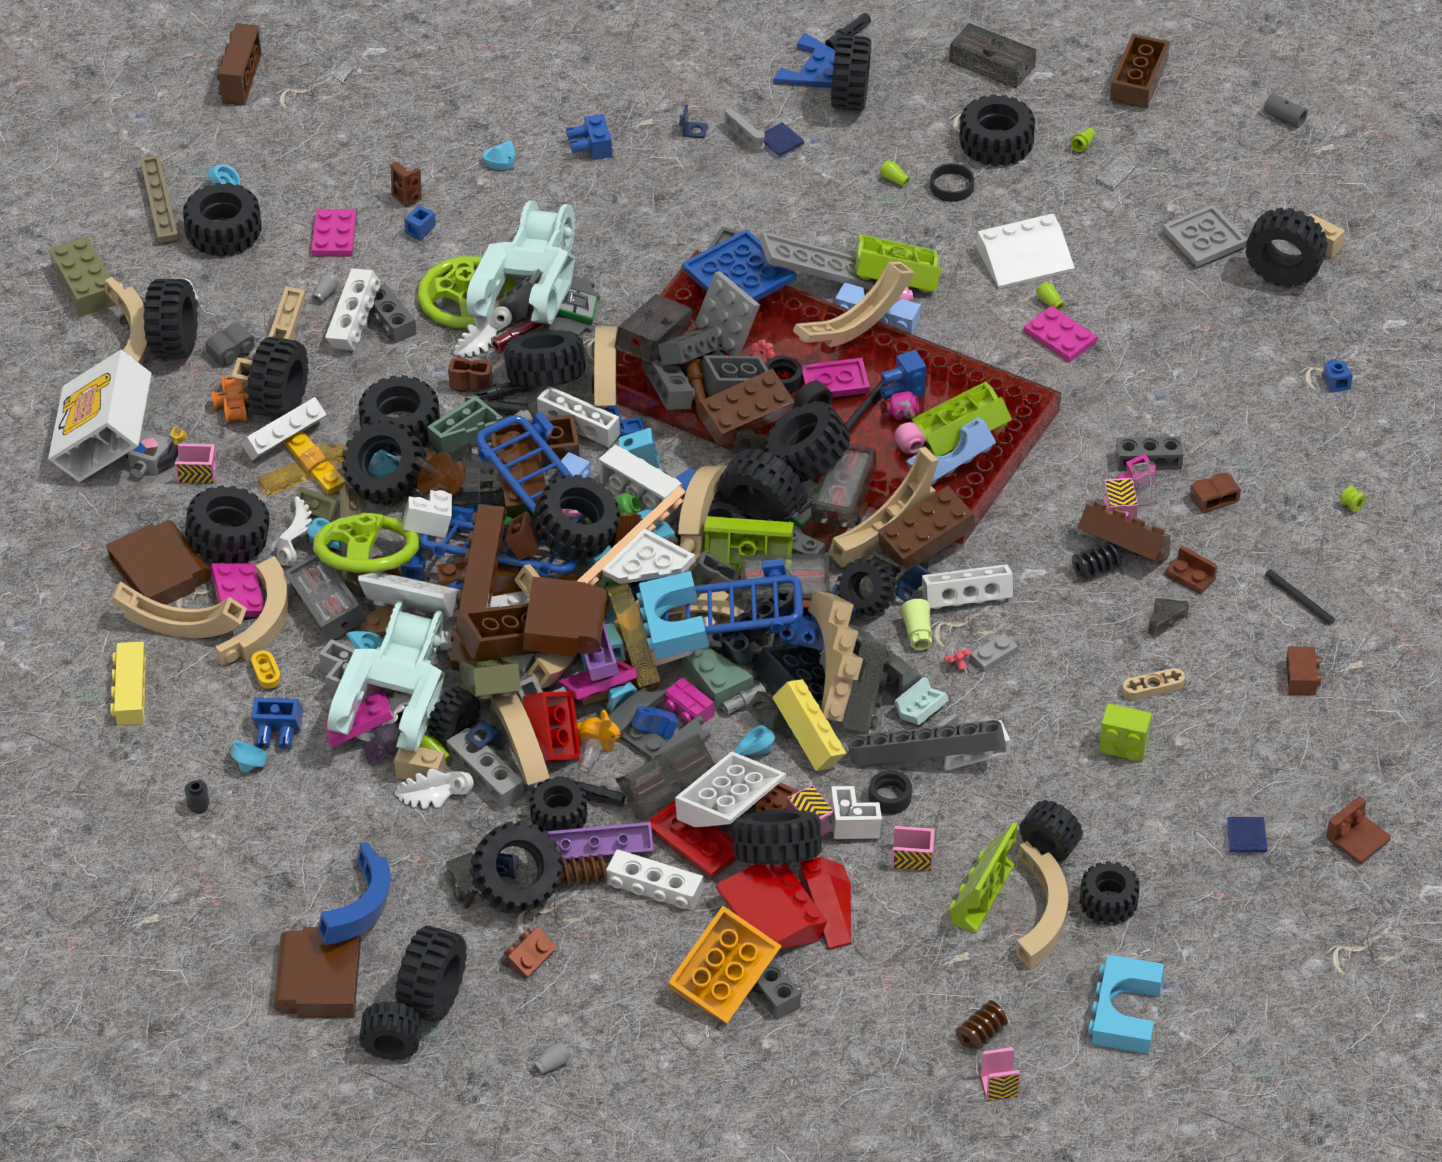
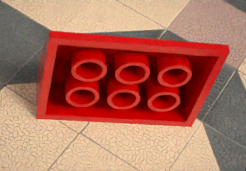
(774, 904)

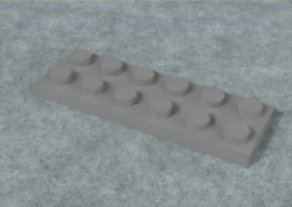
(812, 260)

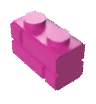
(688, 702)

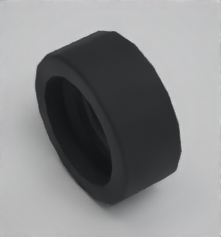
(789, 364)
(811, 391)
(891, 778)

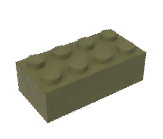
(81, 275)
(490, 677)

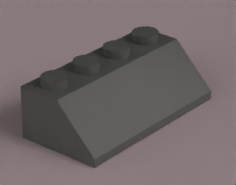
(900, 674)

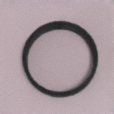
(952, 169)

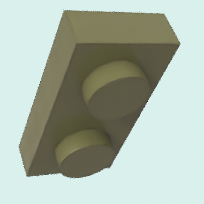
(319, 504)

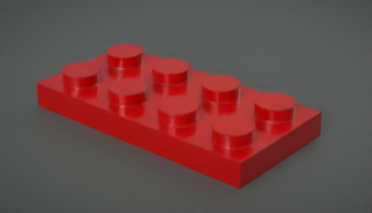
(703, 847)

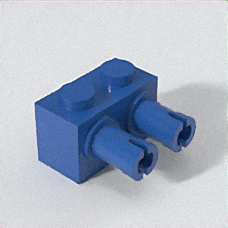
(596, 138)
(908, 376)
(803, 633)
(276, 714)

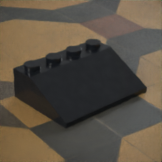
(791, 663)

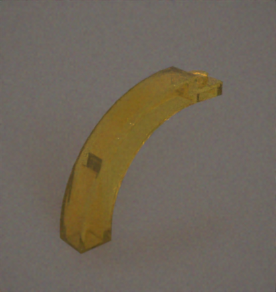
(633, 633)

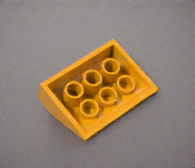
(723, 965)

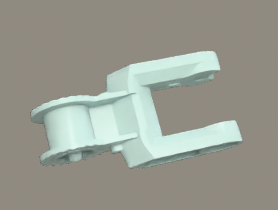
(541, 244)
(399, 665)

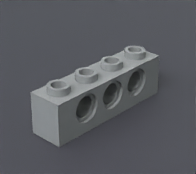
(486, 769)

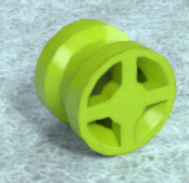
(1353, 499)

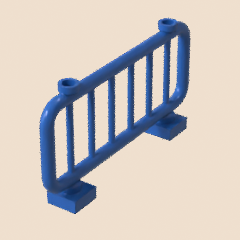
(539, 431)
(462, 520)
(774, 574)

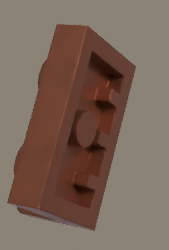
(405, 184)
(1192, 570)

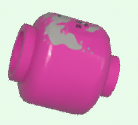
(903, 405)

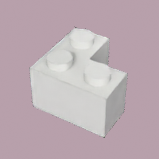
(429, 515)
(851, 818)

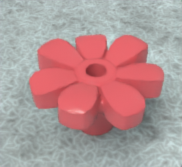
(763, 349)
(958, 658)

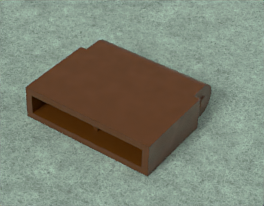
(158, 562)
(564, 617)
(316, 977)

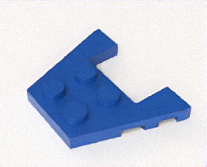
(818, 68)

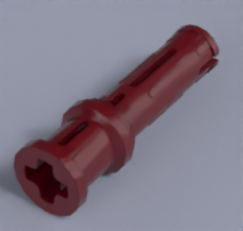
(499, 342)

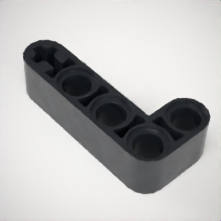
(737, 644)

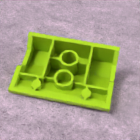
(875, 253)
(943, 423)
(735, 537)
(984, 882)

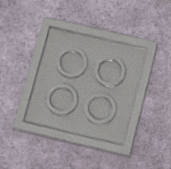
(1204, 235)
(728, 312)

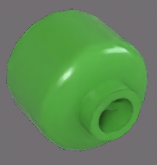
(628, 503)

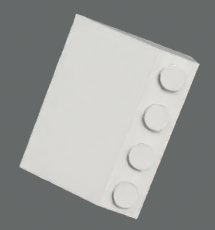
(1024, 251)
(416, 594)
(726, 791)

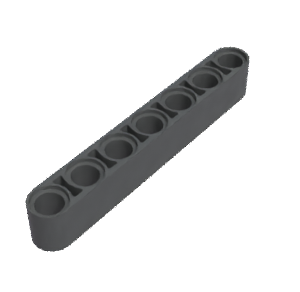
(926, 742)

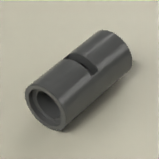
(1284, 110)

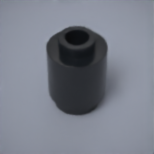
(197, 796)

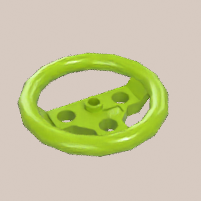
(458, 279)
(360, 535)

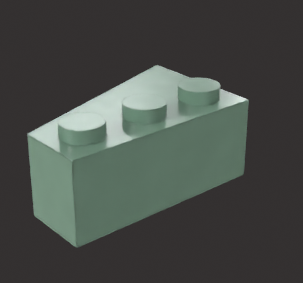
(461, 425)
(715, 675)

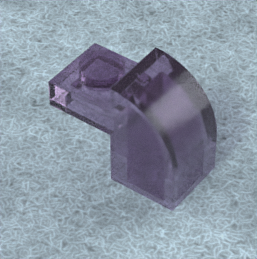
(382, 744)

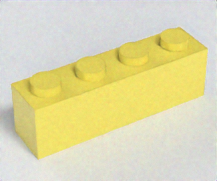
(129, 683)
(809, 725)

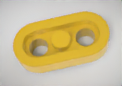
(266, 669)

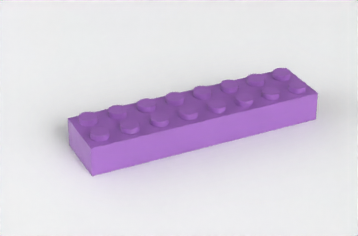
(603, 662)
(604, 840)

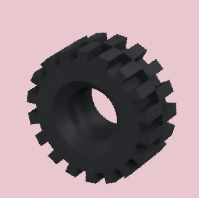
(453, 714)

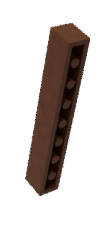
(480, 572)

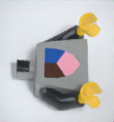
(154, 452)

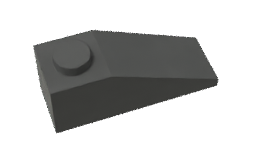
(518, 297)

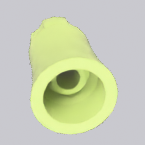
(917, 622)

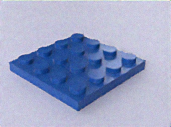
(743, 262)

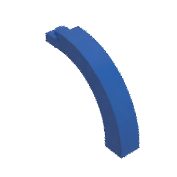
(362, 914)

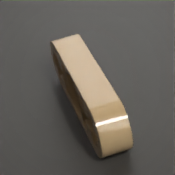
(1142, 689)

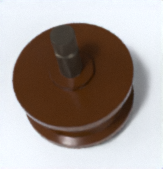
(440, 474)

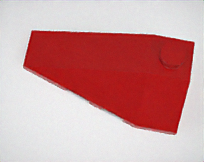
(831, 892)

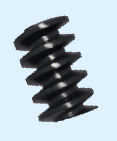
(1096, 558)

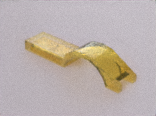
(299, 471)

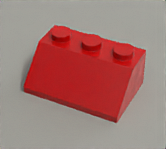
(554, 724)

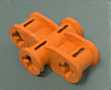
(232, 399)

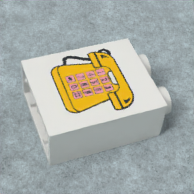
(100, 416)

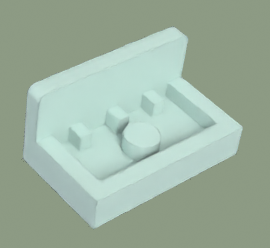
(920, 702)

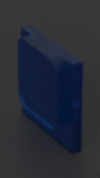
(782, 139)
(1247, 834)

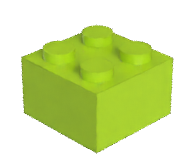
(1125, 732)

